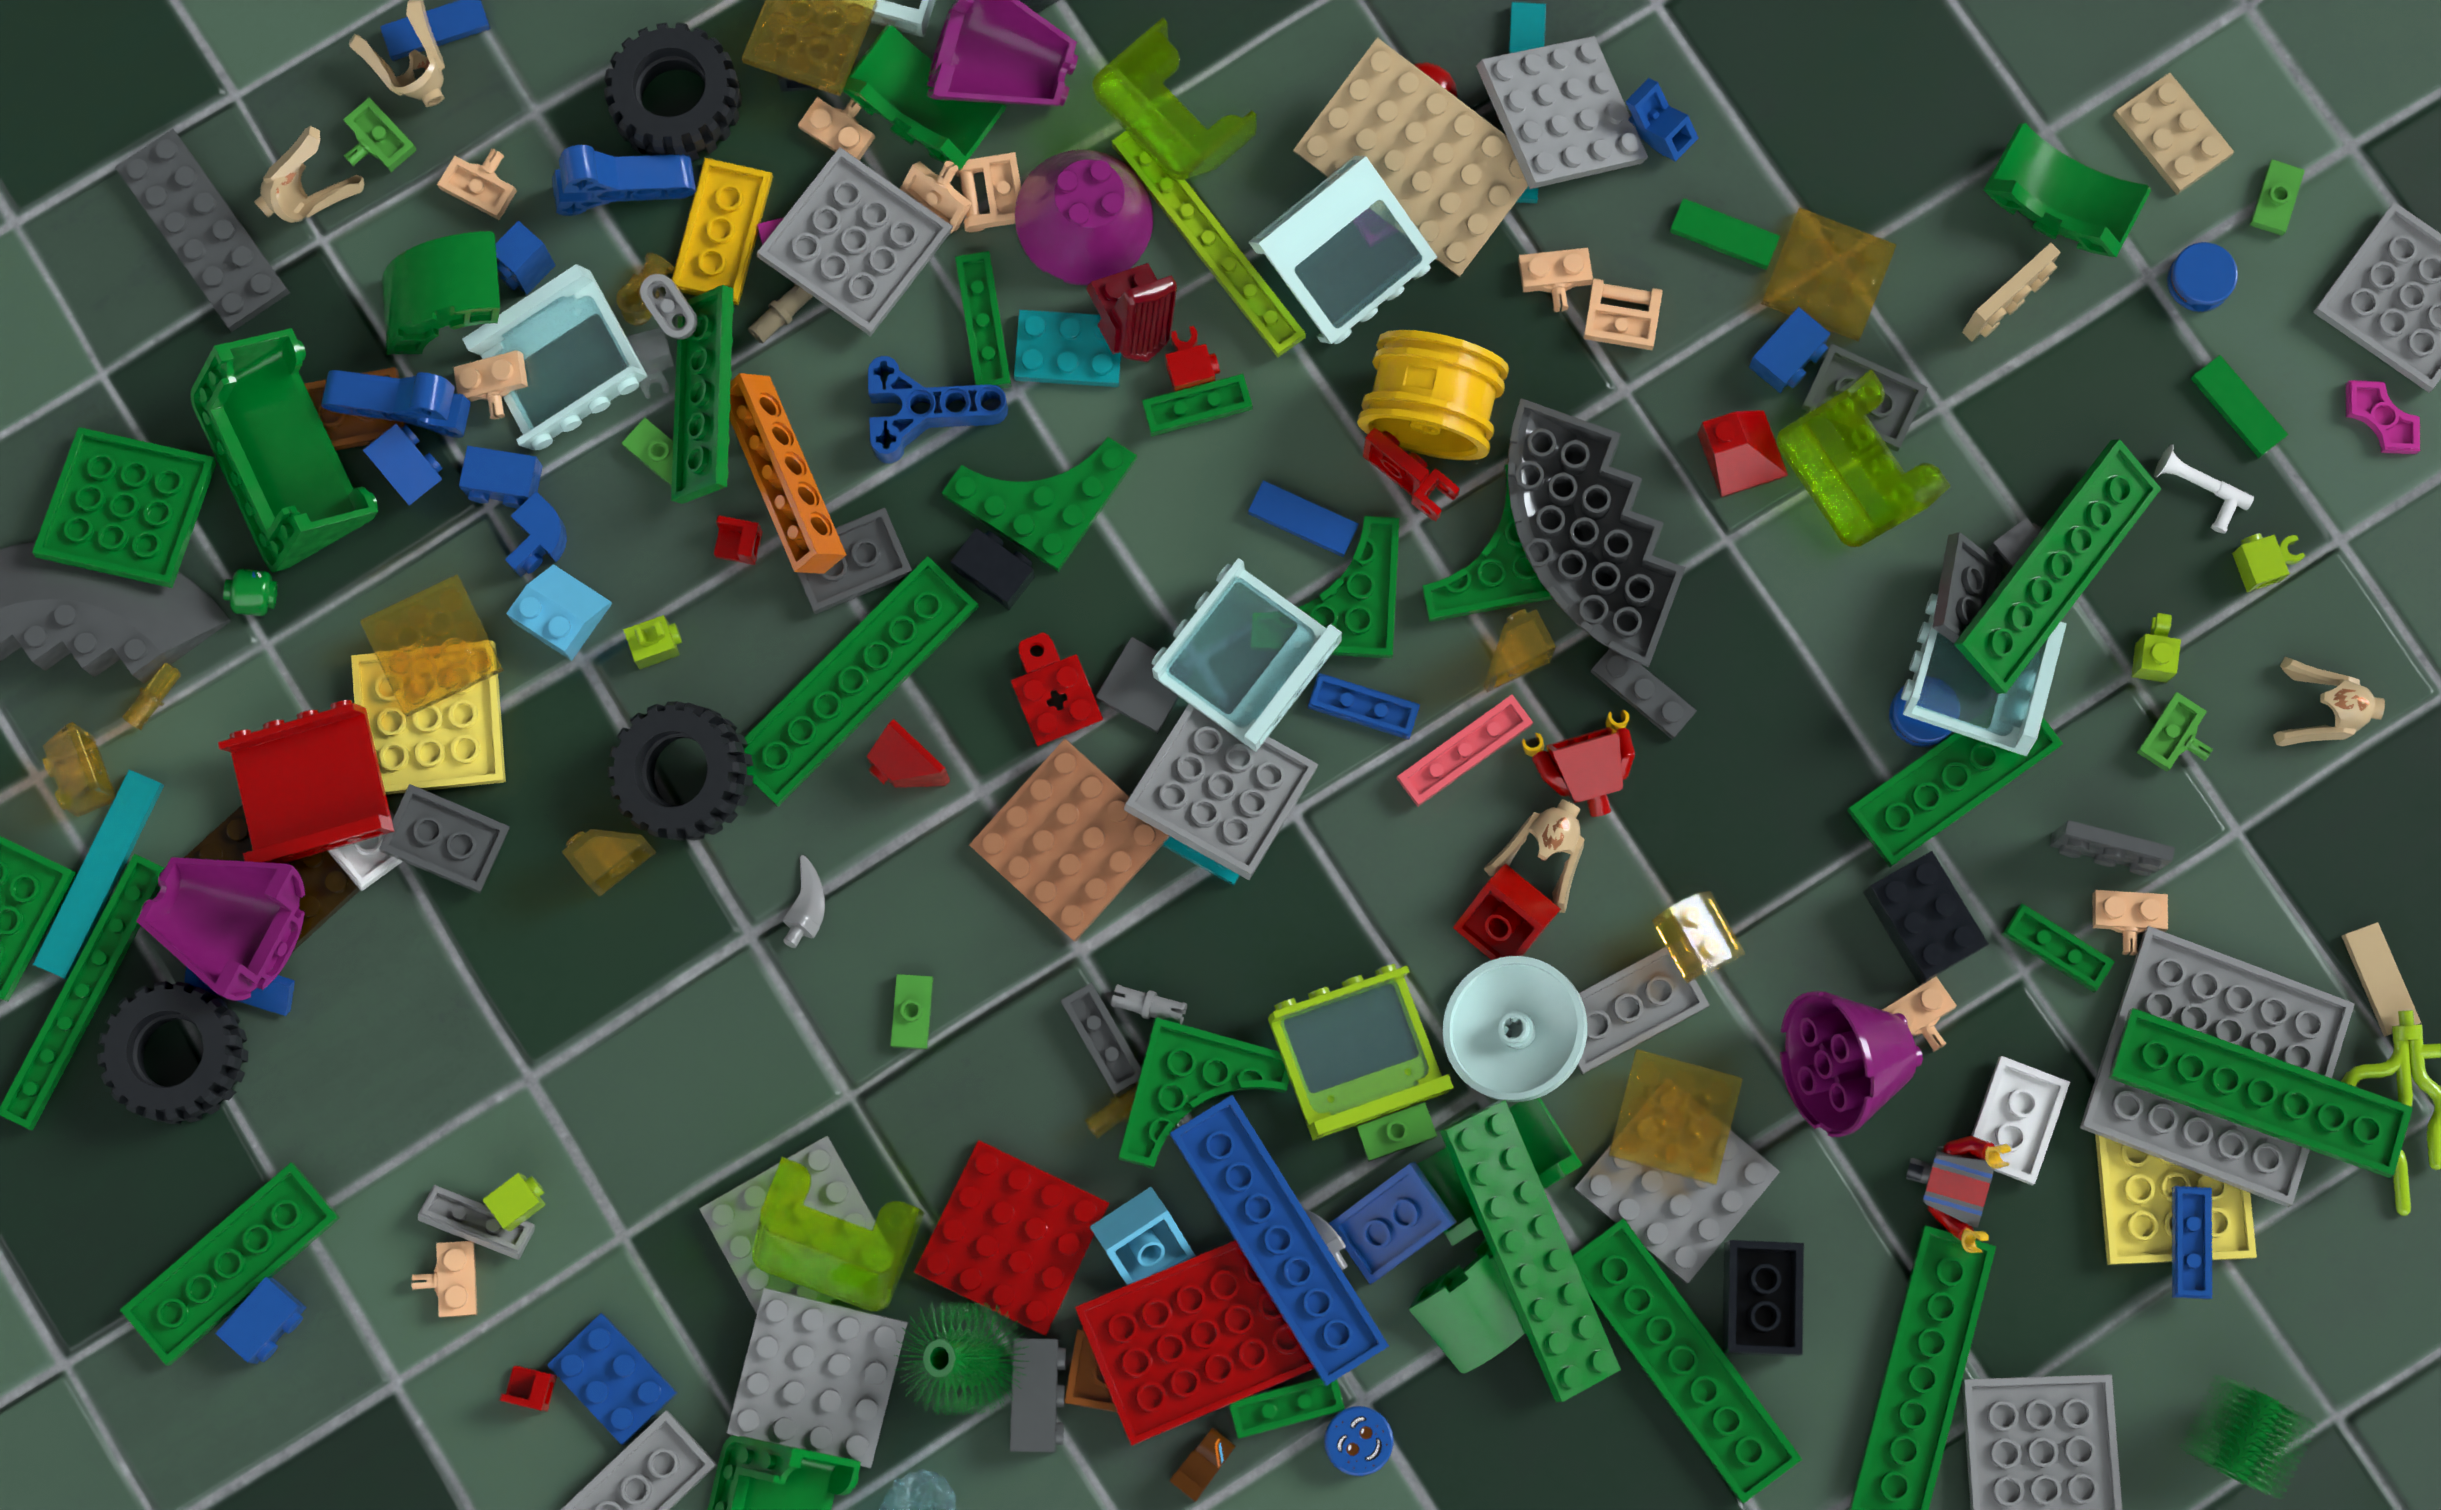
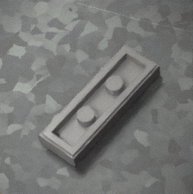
(473, 1222)

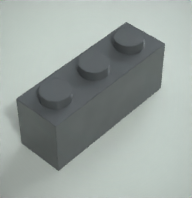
(1036, 1403)

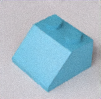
(559, 610)
(1142, 1238)

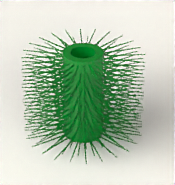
(961, 1358)
(2248, 1436)

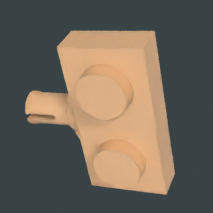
(837, 127)
(478, 184)
(937, 192)
(1556, 273)
(492, 379)
(2129, 914)
(1924, 1009)
(453, 1279)

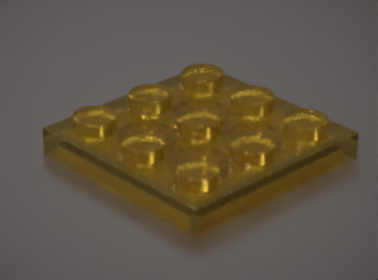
(810, 40)
(1829, 273)
(431, 645)
(1675, 1117)

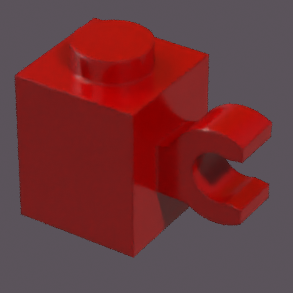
(1190, 363)

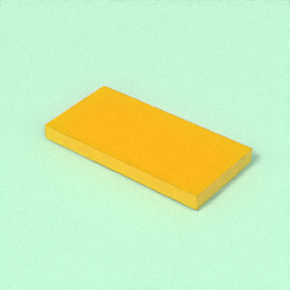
(721, 228)

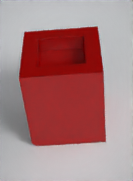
(737, 540)
(529, 1388)

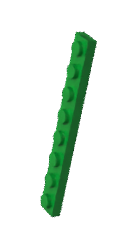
(81, 994)

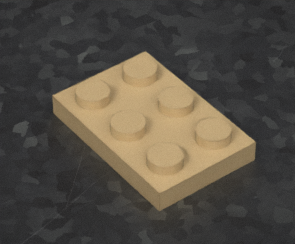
(2173, 133)
(2012, 294)

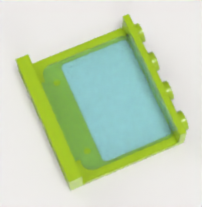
(1356, 1052)

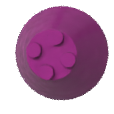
(1083, 216)
(1844, 1060)

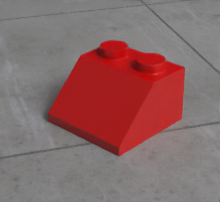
(1506, 916)

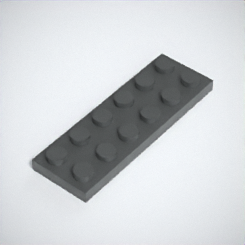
(202, 230)

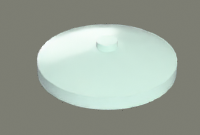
(1515, 1029)

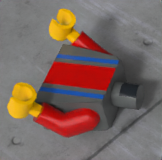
(1959, 1185)

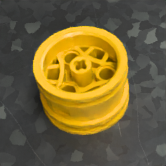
(1434, 394)

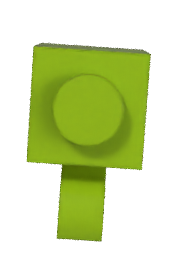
(2264, 560)
(653, 641)
(2156, 653)
(515, 1201)

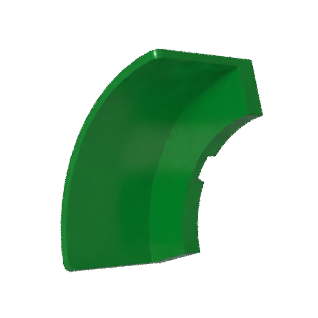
(894, 84)
(2065, 194)
(439, 286)
(1545, 1144)
(1469, 1312)

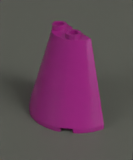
(1000, 56)
(227, 920)

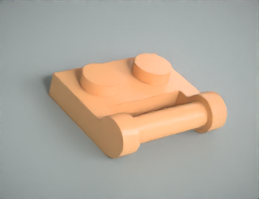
(1002, 189)
(1622, 324)

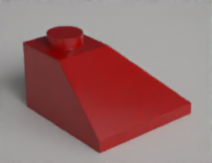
(1741, 451)
(904, 760)

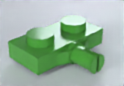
(377, 137)
(2175, 733)

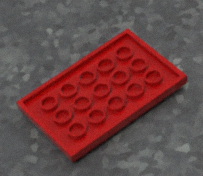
(1189, 1342)

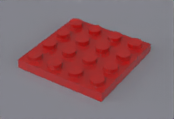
(1011, 1238)

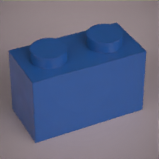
(522, 258)
(1790, 350)
(403, 463)
(499, 476)
(262, 1321)

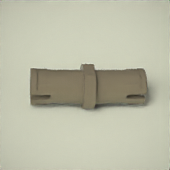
(779, 313)

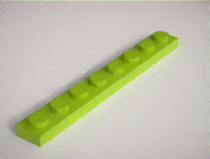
(1214, 249)

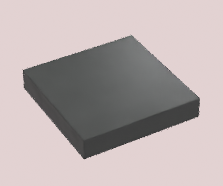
(1134, 690)

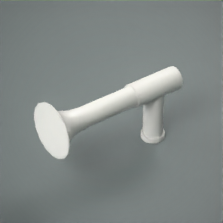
(2233, 497)

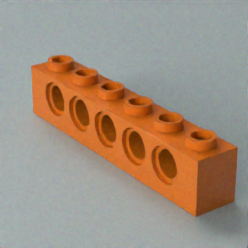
(783, 475)

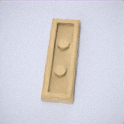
(2379, 976)

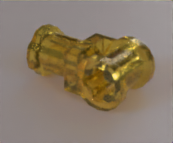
(636, 315)

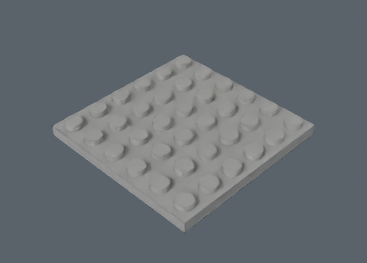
(2235, 1005)

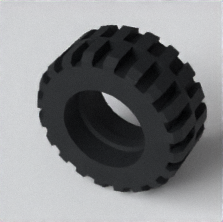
(666, 51)
(637, 760)
(131, 1031)

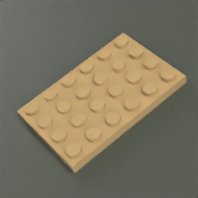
(1427, 146)

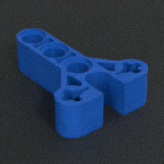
(595, 179)
(417, 400)
(908, 425)

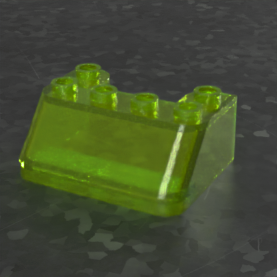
(1148, 111)
(1852, 468)
(828, 1251)

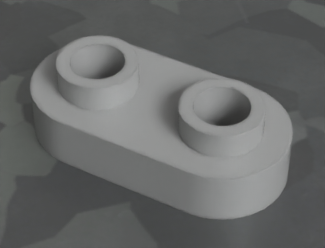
(668, 308)

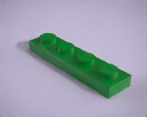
(983, 319)

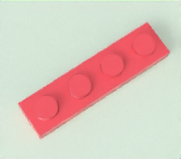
(1464, 750)

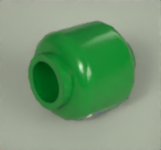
(251, 592)

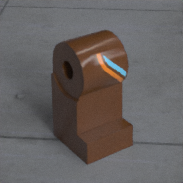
(1202, 1464)

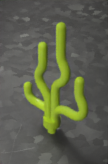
(2408, 1059)

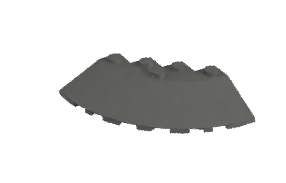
(1582, 530)
(98, 616)

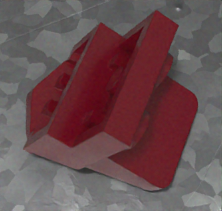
(1135, 311)

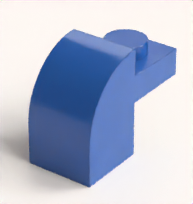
(1659, 124)
(545, 535)

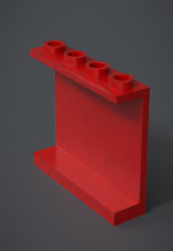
(309, 783)

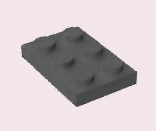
(1901, 393)
(870, 562)
(1965, 585)
(444, 838)
(2111, 848)

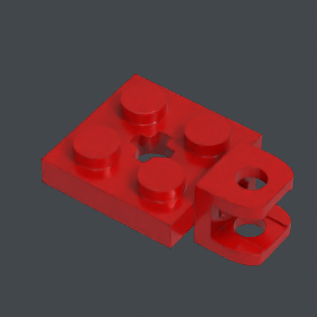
(1408, 471)
(1051, 674)

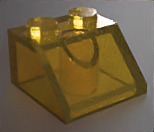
(1521, 649)
(78, 771)
(606, 856)
(1698, 936)

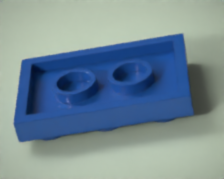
(1392, 1222)
(612, 1379)

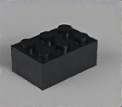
(1925, 918)
(1763, 1298)

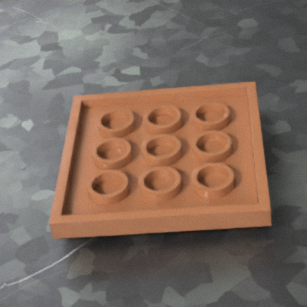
(1068, 840)

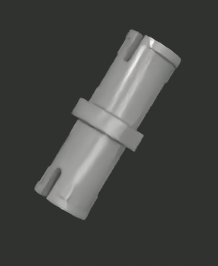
(1148, 1004)

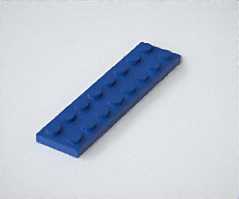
(1279, 1240)

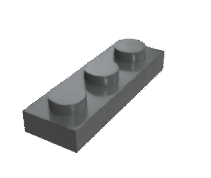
(1644, 692)
(1102, 1038)

